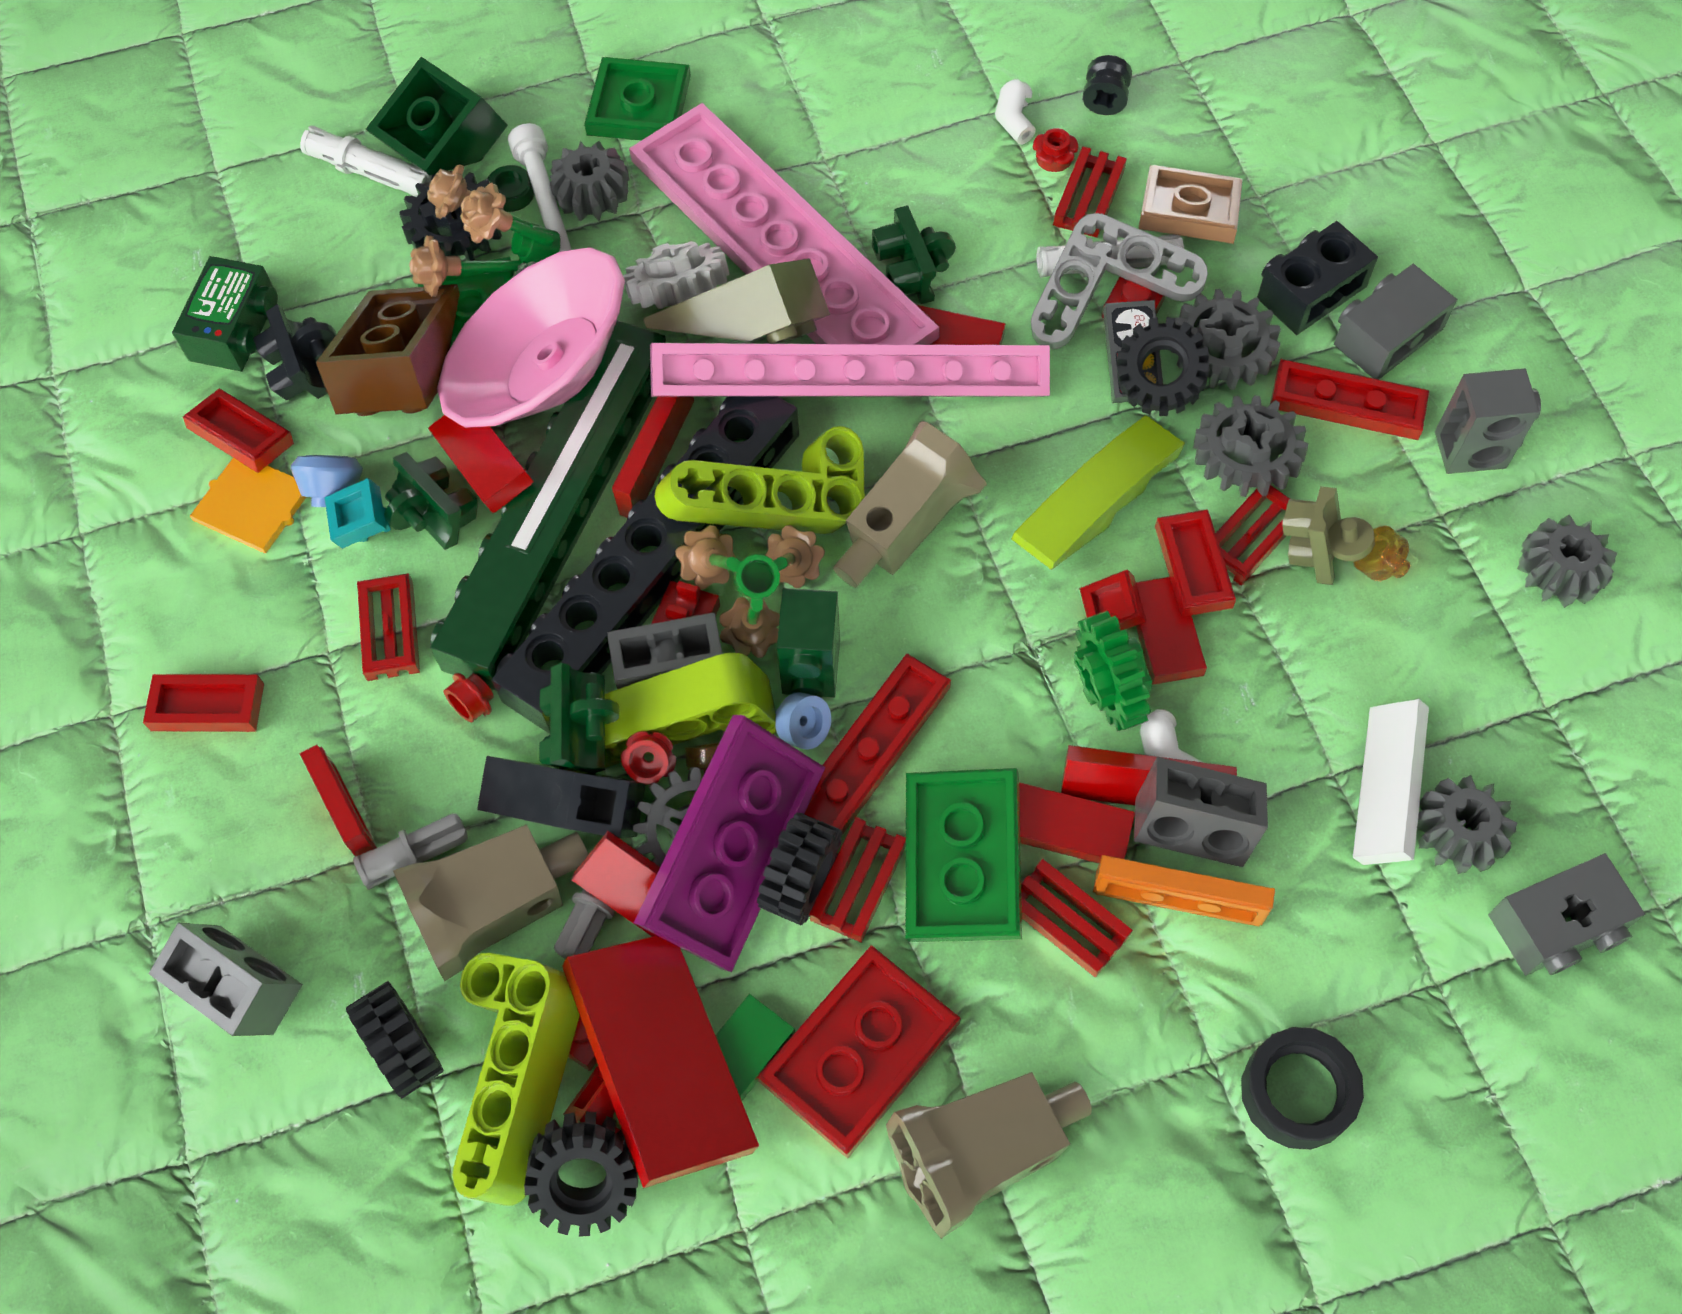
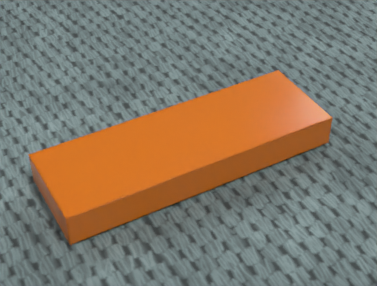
(1183, 891)

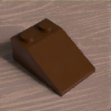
(390, 351)

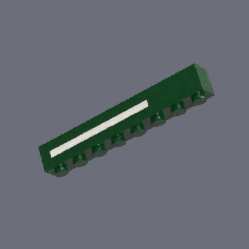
(546, 519)

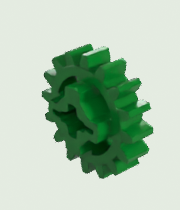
(1113, 671)

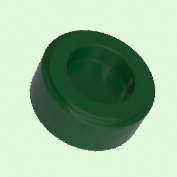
(515, 185)

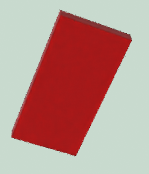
(659, 1059)

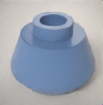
(324, 475)

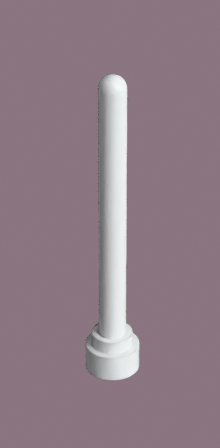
(530, 149)

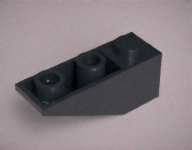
(561, 797)

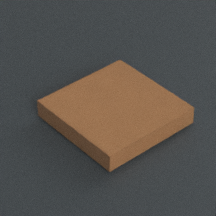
(1191, 204)

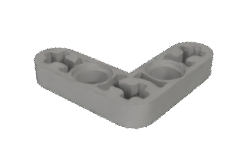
(1094, 263)

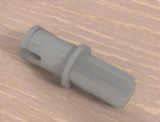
(416, 847)
(582, 925)

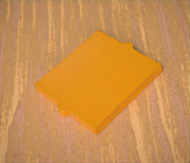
(249, 504)

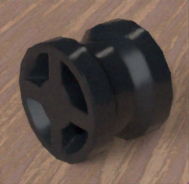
(1107, 85)

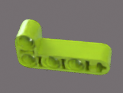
(760, 486)
(691, 702)
(518, 1072)

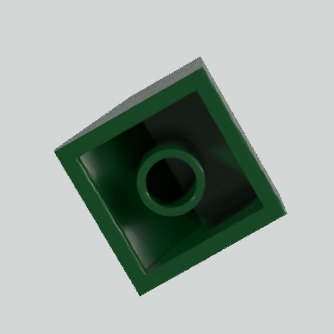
(436, 121)

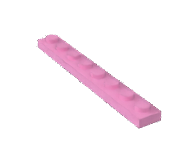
(848, 370)

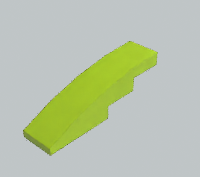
(1097, 491)

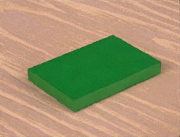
(963, 856)

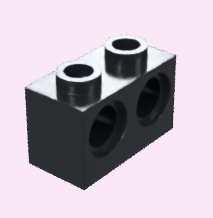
(1316, 276)

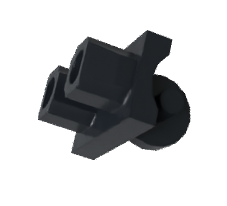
(299, 348)

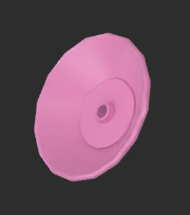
(533, 340)

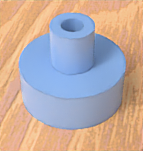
(803, 720)

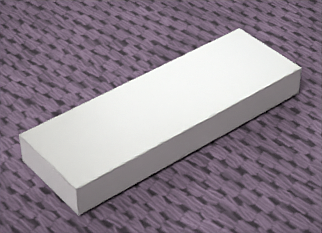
(1391, 783)

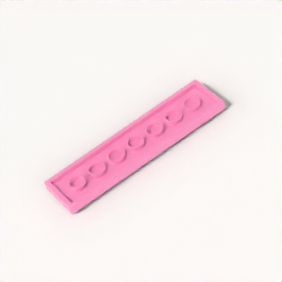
(767, 222)

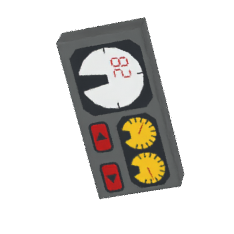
(1119, 322)

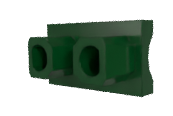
(920, 253)
(420, 501)
(577, 719)

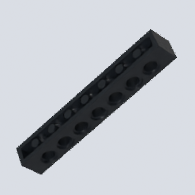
(770, 429)

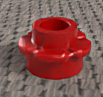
(1055, 149)
(469, 696)
(648, 771)

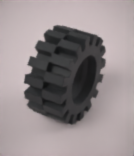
(1163, 337)
(799, 868)
(394, 1039)
(575, 1204)

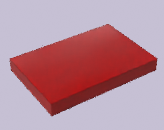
(859, 1051)

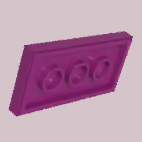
(719, 855)

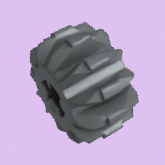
(589, 180)
(1567, 561)
(1479, 811)

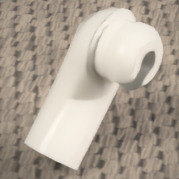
(1009, 111)
(1160, 736)

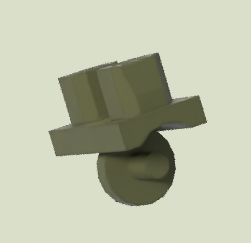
(1321, 534)

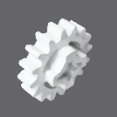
(675, 274)

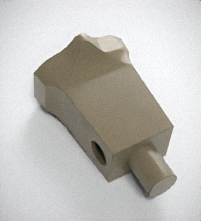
(907, 503)
(485, 893)
(981, 1144)

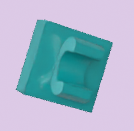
(355, 513)

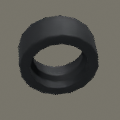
(1333, 1057)

